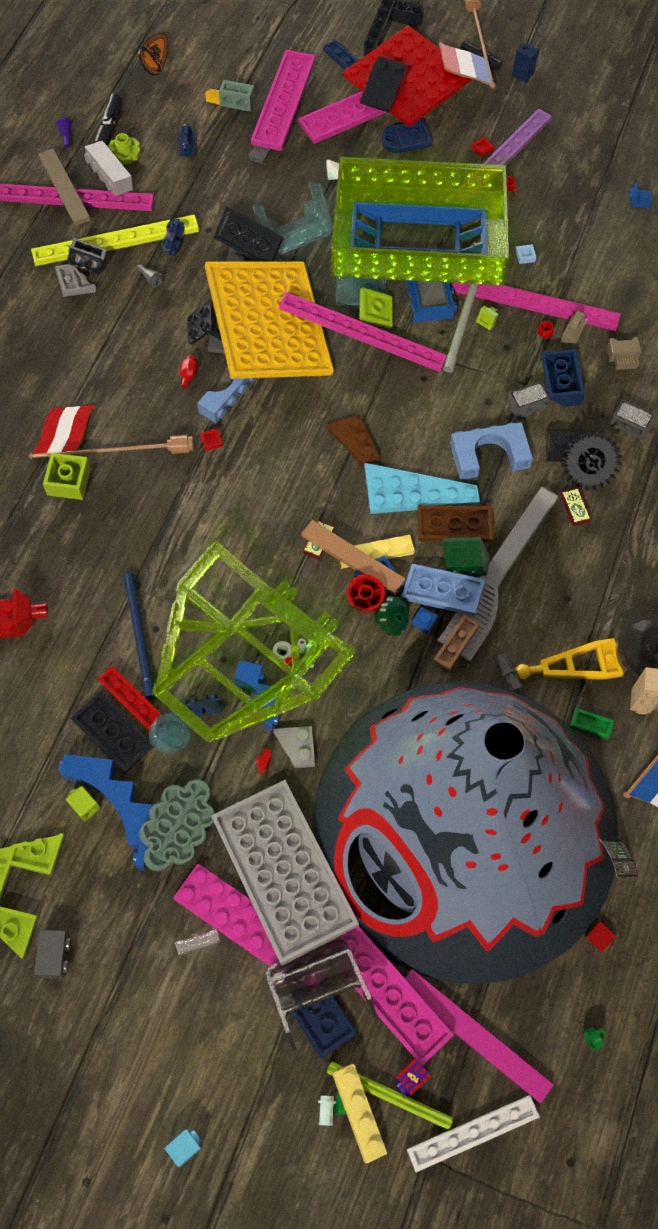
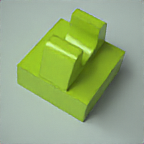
(487, 317)

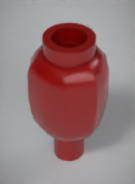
(188, 370)

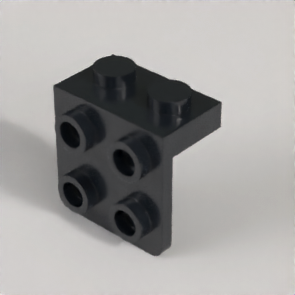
(202, 323)

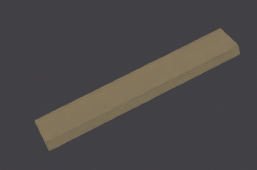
(64, 187)

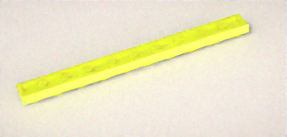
(113, 240)

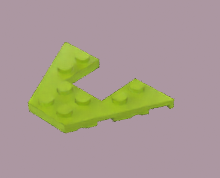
(36, 856)

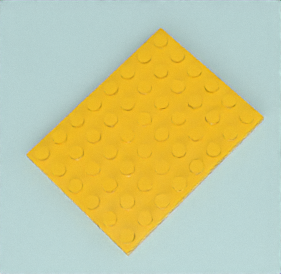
(254, 331)

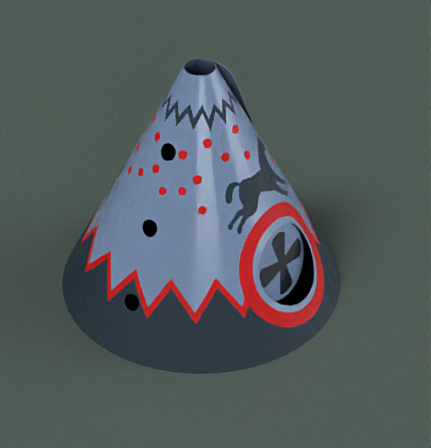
(450, 834)

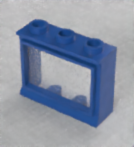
(431, 300)

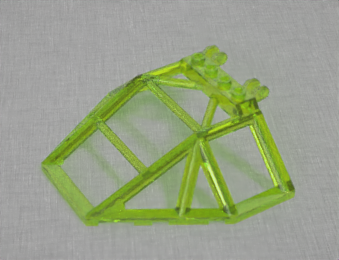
(282, 611)

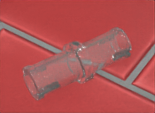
(197, 942)

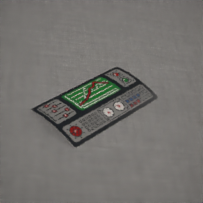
(621, 858)

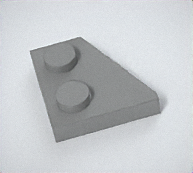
(298, 745)

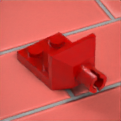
(18, 615)

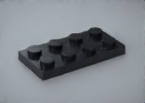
(248, 236)
(112, 732)

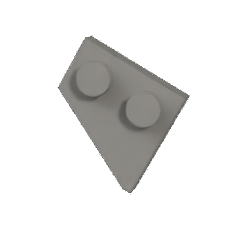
(72, 281)

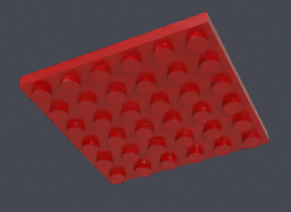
(426, 81)

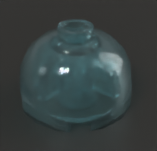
(169, 734)

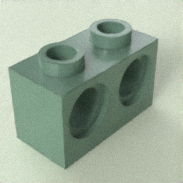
(236, 95)

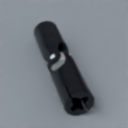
(109, 118)

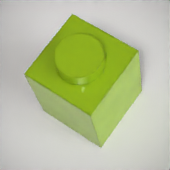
(82, 803)

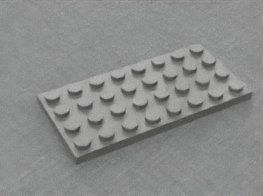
(284, 872)

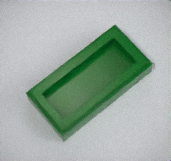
(592, 724)

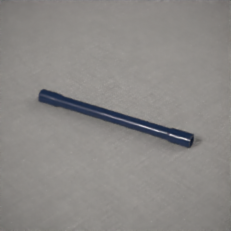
(147, 681)

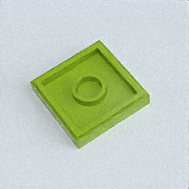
(376, 308)

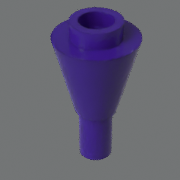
(65, 126)

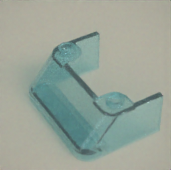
(303, 231)

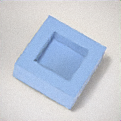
(525, 254)

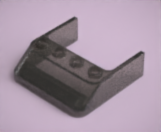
(314, 978)

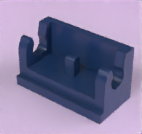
(525, 63)

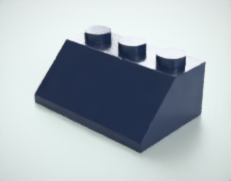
(563, 377)

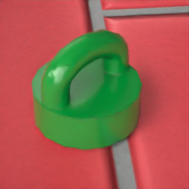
(595, 1037)

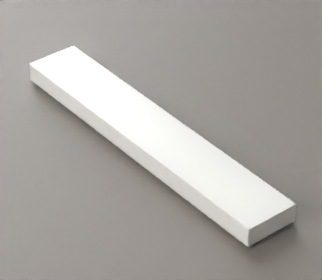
(472, 1133)

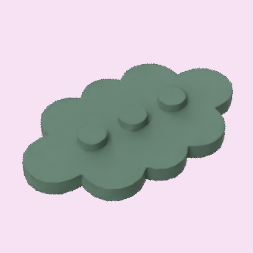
(176, 825)

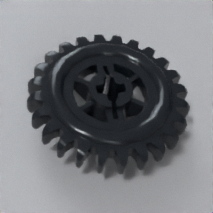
(601, 474)

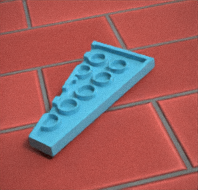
(403, 490)

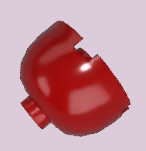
(365, 593)

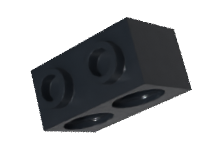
(86, 256)

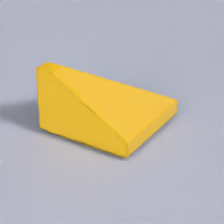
(212, 96)

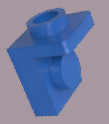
(639, 198)

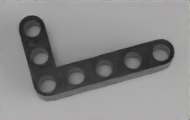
(389, 11)

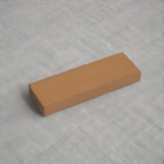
(456, 643)

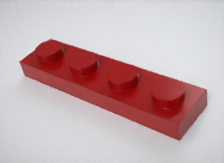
(129, 697)

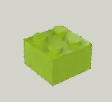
(67, 476)

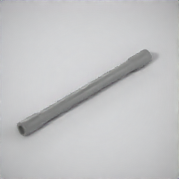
(452, 355)

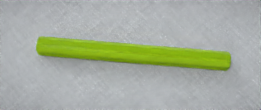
(400, 1100)

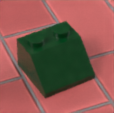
(466, 556)

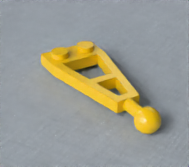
(606, 657)

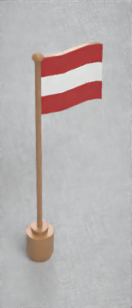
(66, 429)

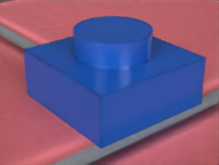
(424, 620)

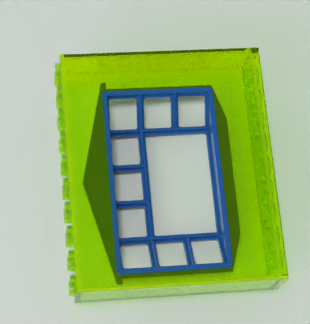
(422, 195)

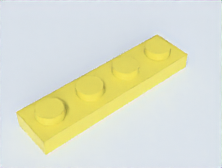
(390, 548)
(359, 1113)

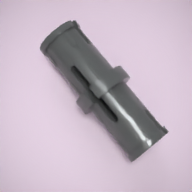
(509, 672)

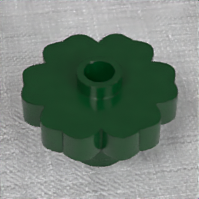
(392, 616)

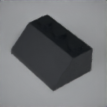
(558, 440)

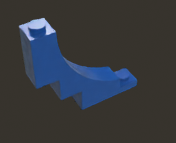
(99, 776)

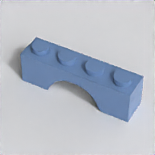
(215, 404)

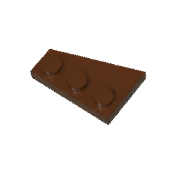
(355, 438)

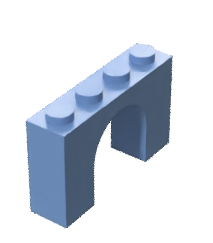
(509, 437)

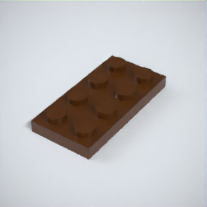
(454, 522)

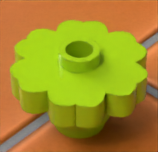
(125, 148)

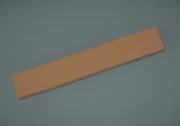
(352, 556)

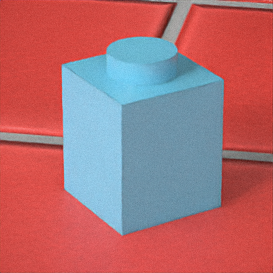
(184, 1147)

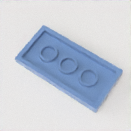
(443, 589)

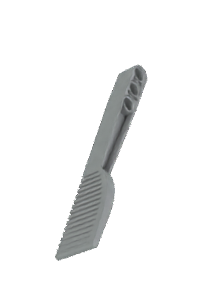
(500, 567)

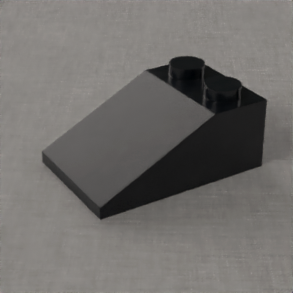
(384, 84)

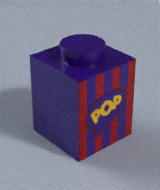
(411, 1078)

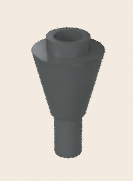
(153, 277)

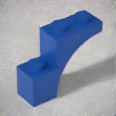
(252, 678)

